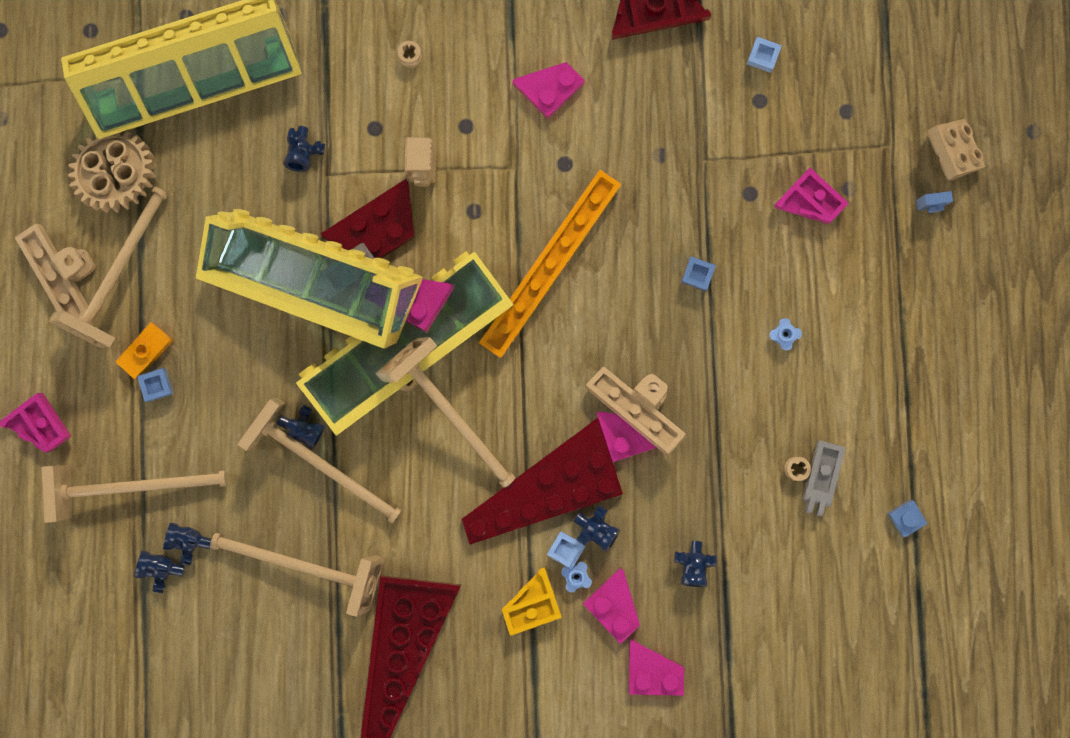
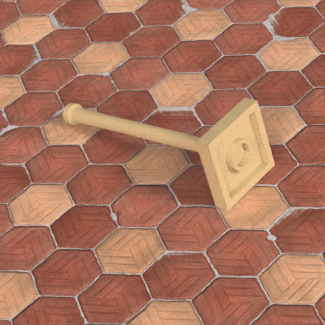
(83, 326)
(407, 362)
(265, 425)
(58, 490)
(363, 584)

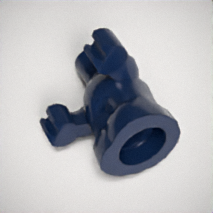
(300, 149)
(301, 429)
(597, 530)
(185, 539)
(695, 565)
(157, 567)

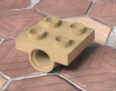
(956, 149)

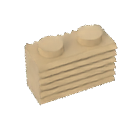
(420, 161)

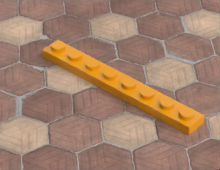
(550, 263)

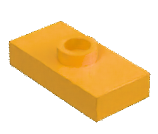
(144, 350)

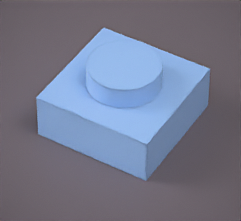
(764, 54)
(566, 550)

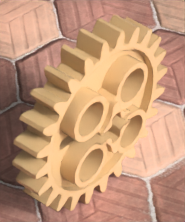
(90, 180)

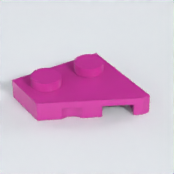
(549, 87)
(812, 199)
(37, 423)
(621, 437)
(614, 606)
(653, 673)

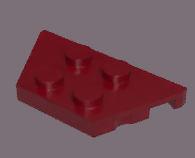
(647, 16)
(379, 224)

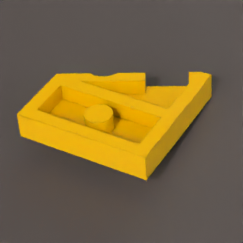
(532, 605)

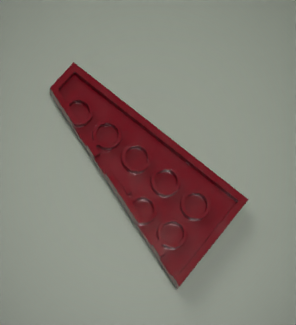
(561, 482)
(403, 635)

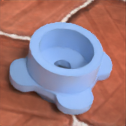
(777, 334)
(583, 581)

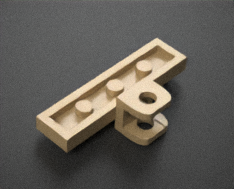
(57, 269)
(638, 407)

